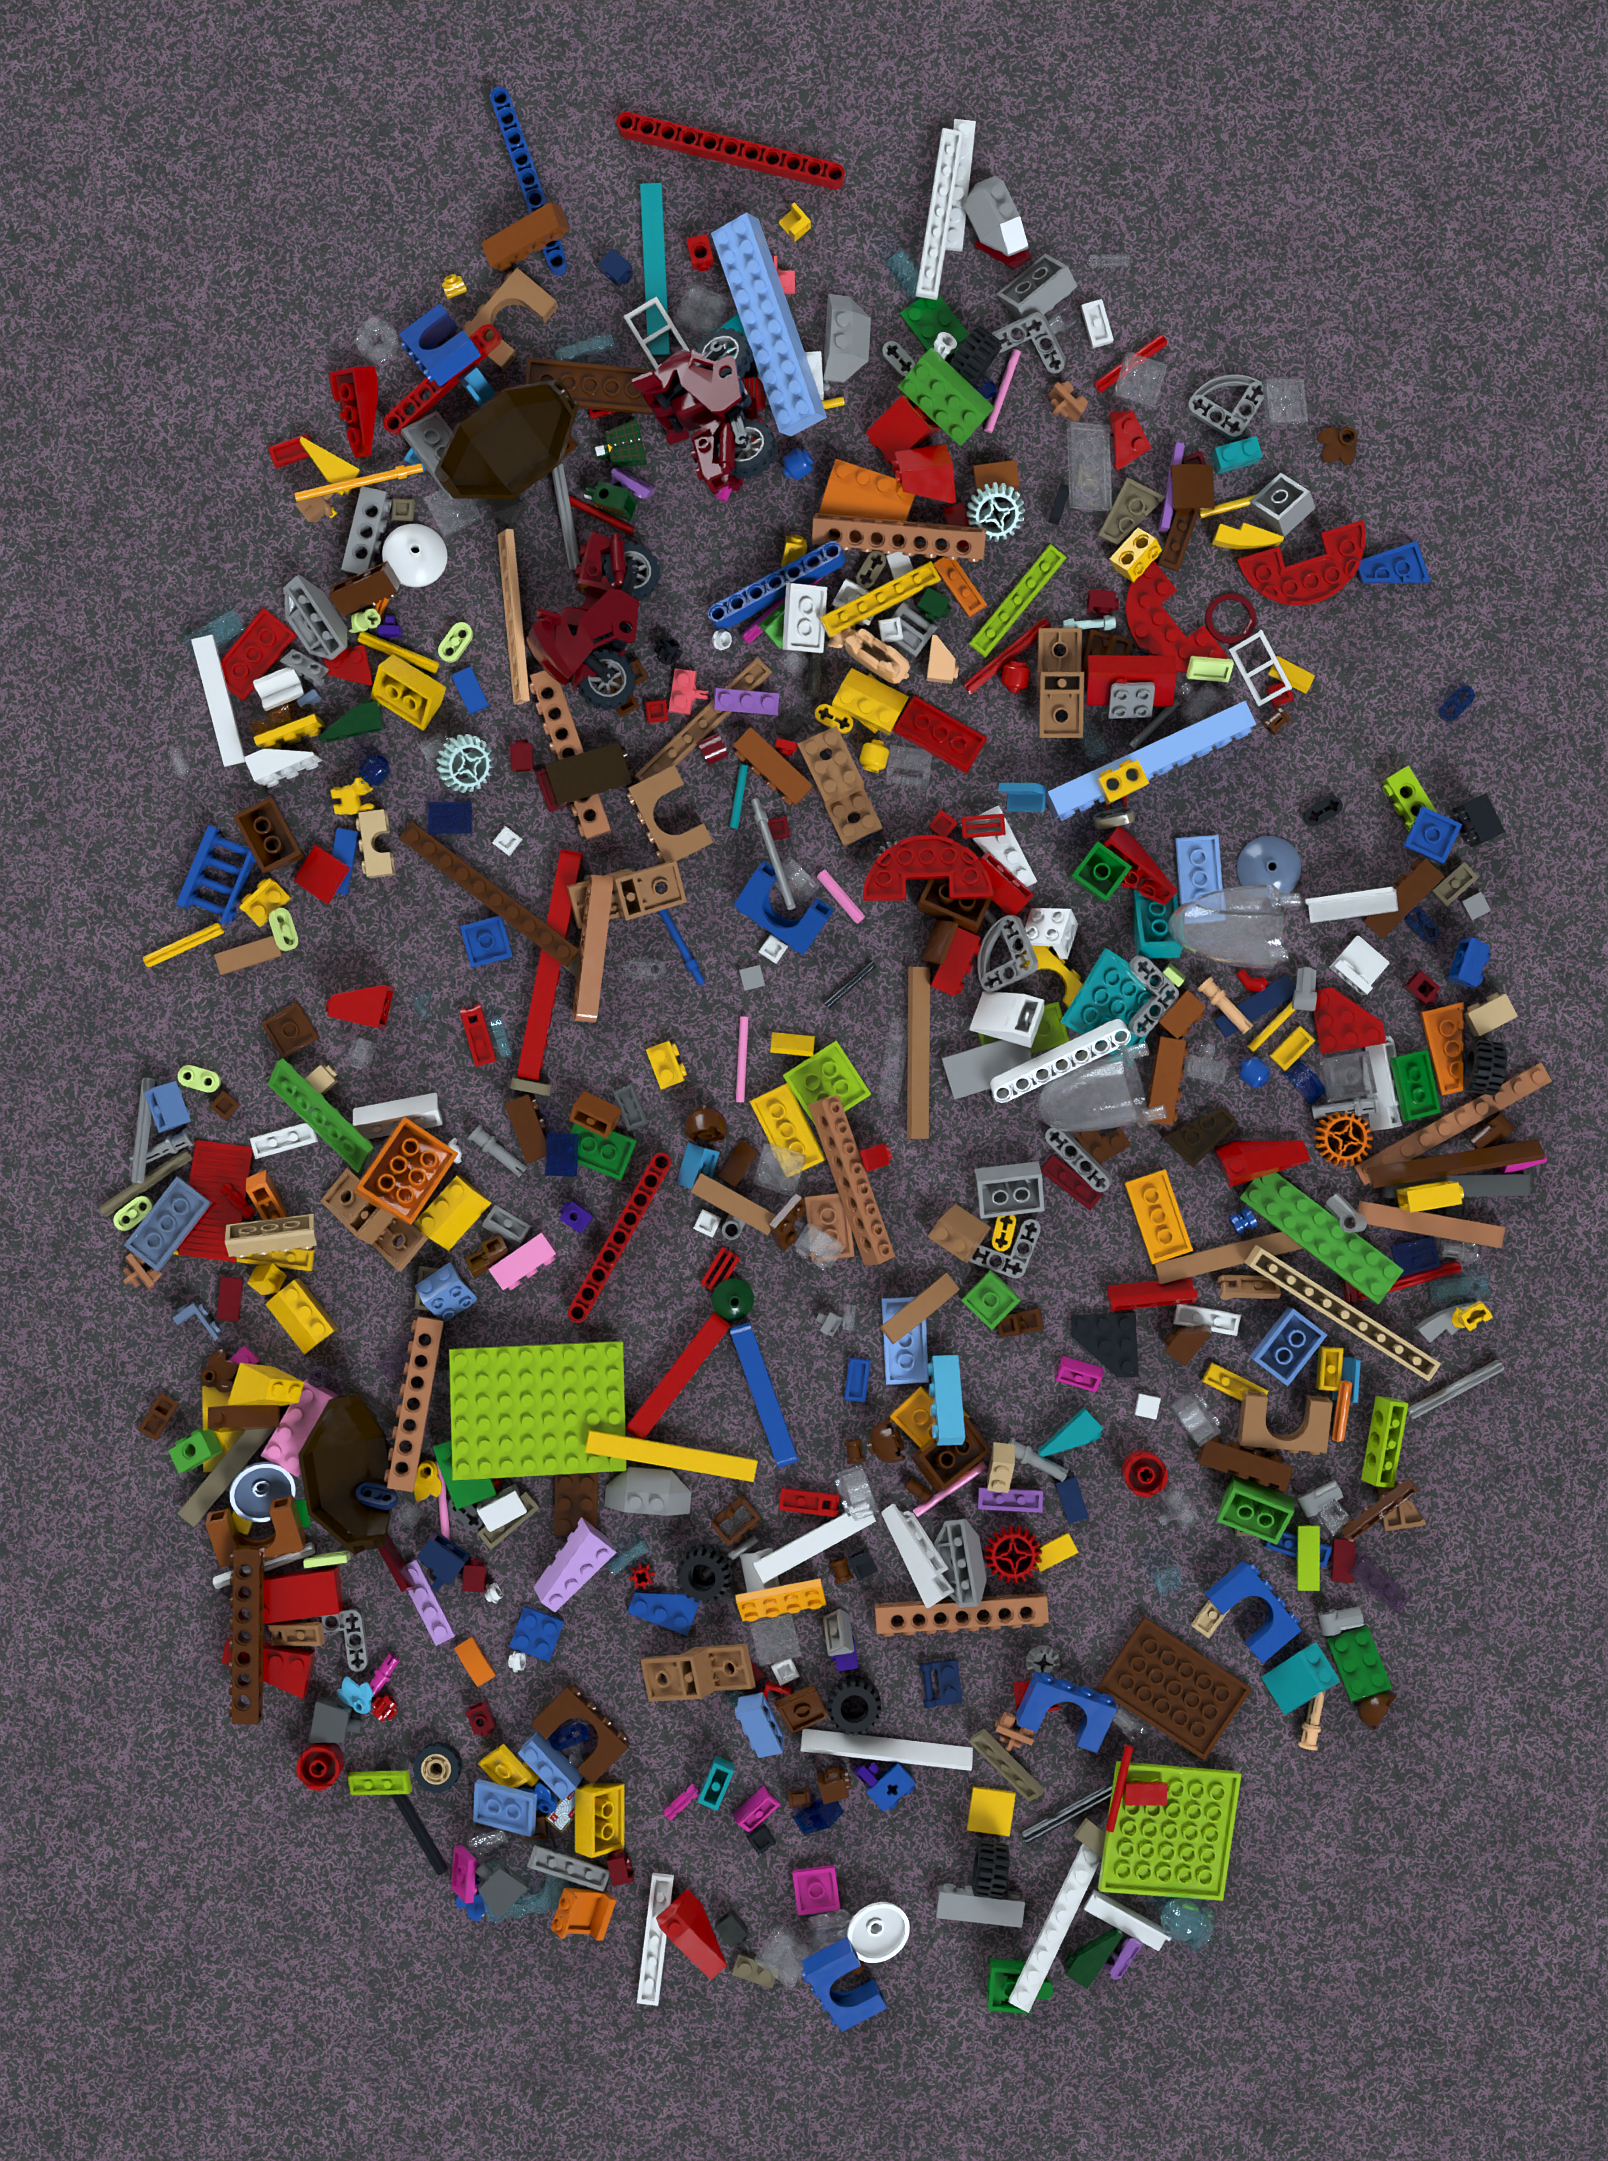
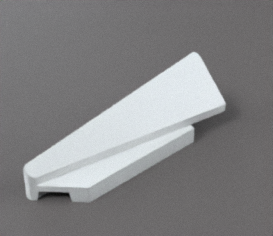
(1385, 1086)
(919, 1555)

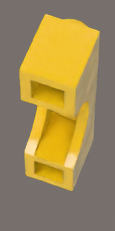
(1070, 978)

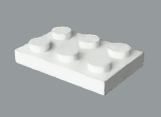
(801, 618)

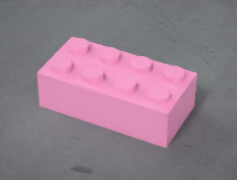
(296, 1427)

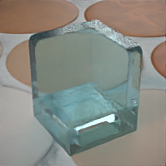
(1167, 1580)

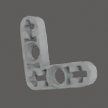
(1036, 335)
(1158, 993)
(1015, 1257)
(345, 1624)

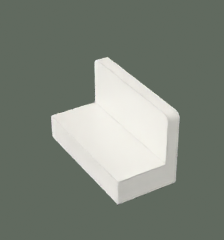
(279, 688)
(501, 1508)
(751, 1577)

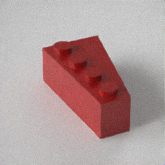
(283, 1666)

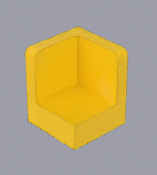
(795, 223)
(266, 1279)

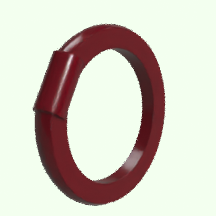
(1249, 627)

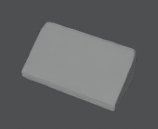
(507, 1225)
(838, 1633)

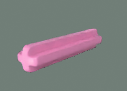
(840, 896)

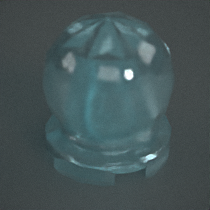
(1186, 1922)

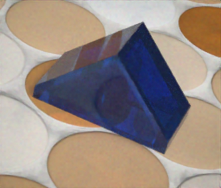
(1304, 1081)

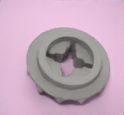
(1036, 1654)

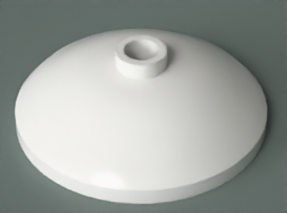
(415, 568)
(883, 1939)

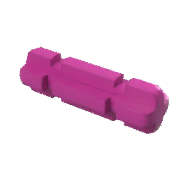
(681, 1801)

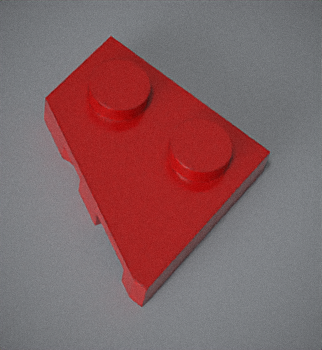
(1128, 440)
(351, 665)

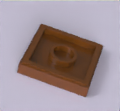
(290, 1030)
(802, 1709)

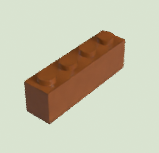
(525, 236)
(773, 767)
(1166, 1077)

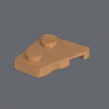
(1402, 1516)

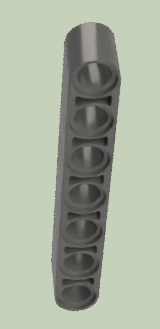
(1476, 1185)

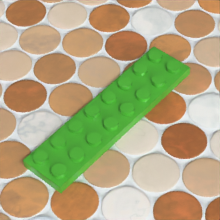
(1322, 1236)

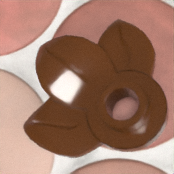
(1336, 447)
(222, 1372)

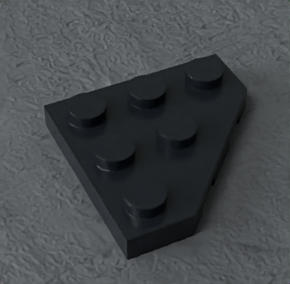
(1110, 1340)

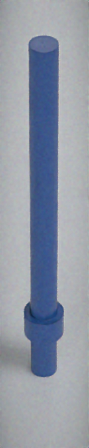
(691, 964)

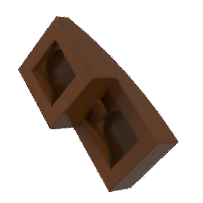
(484, 1259)
(1021, 1322)
(158, 1417)

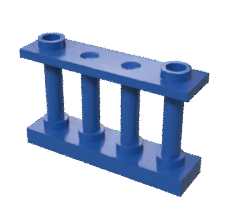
(196, 877)

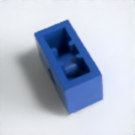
(886, 1797)

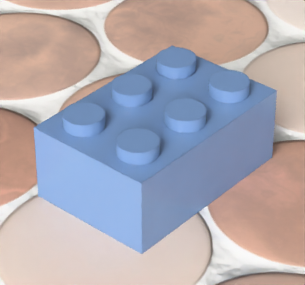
(1288, 1345)

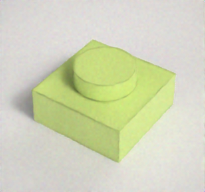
(1174, 975)

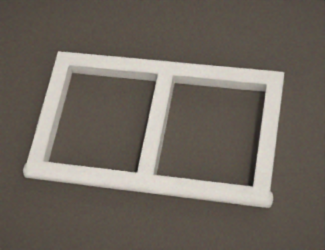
(670, 326)
(1246, 676)

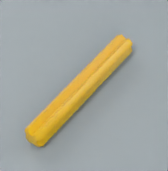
(404, 654)
(183, 945)

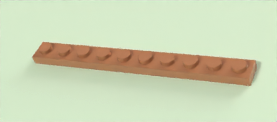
(1456, 1121)

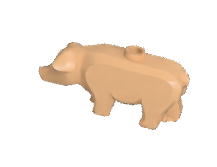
(872, 654)

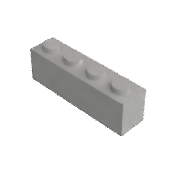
(963, 1906)

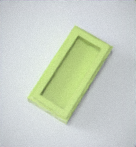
(1209, 669)
(327, 1559)

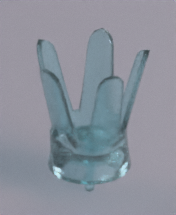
(733, 1697)

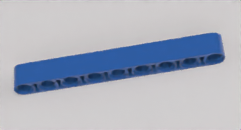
(525, 171)

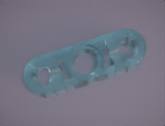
(591, 346)

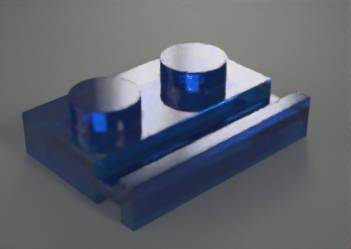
(450, 818)
(561, 1154)
(1416, 1255)

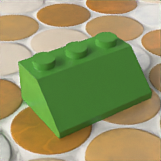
(1256, 1509)

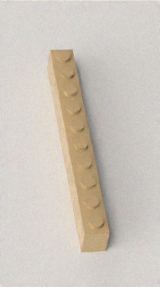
(1342, 1313)

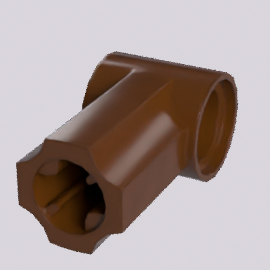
(1494, 1130)

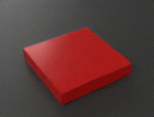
(321, 874)

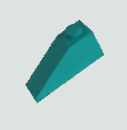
(1076, 1432)

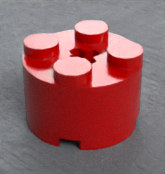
(1149, 1484)
(312, 1774)

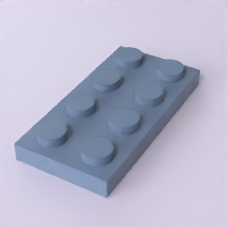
(168, 1223)

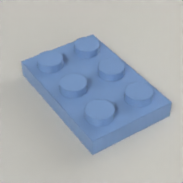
(505, 1807)

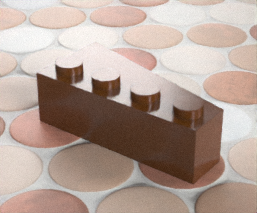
(1245, 1463)

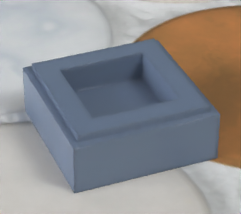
(309, 699)

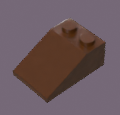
(947, 1463)

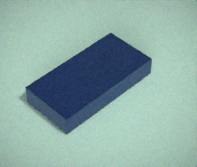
(1072, 1500)

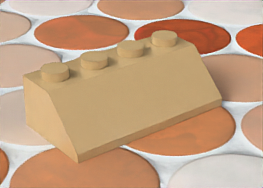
(270, 1235)

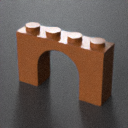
(288, 1534)

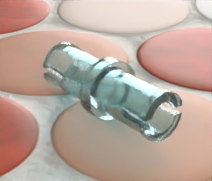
(628, 1557)

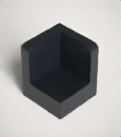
(862, 1564)

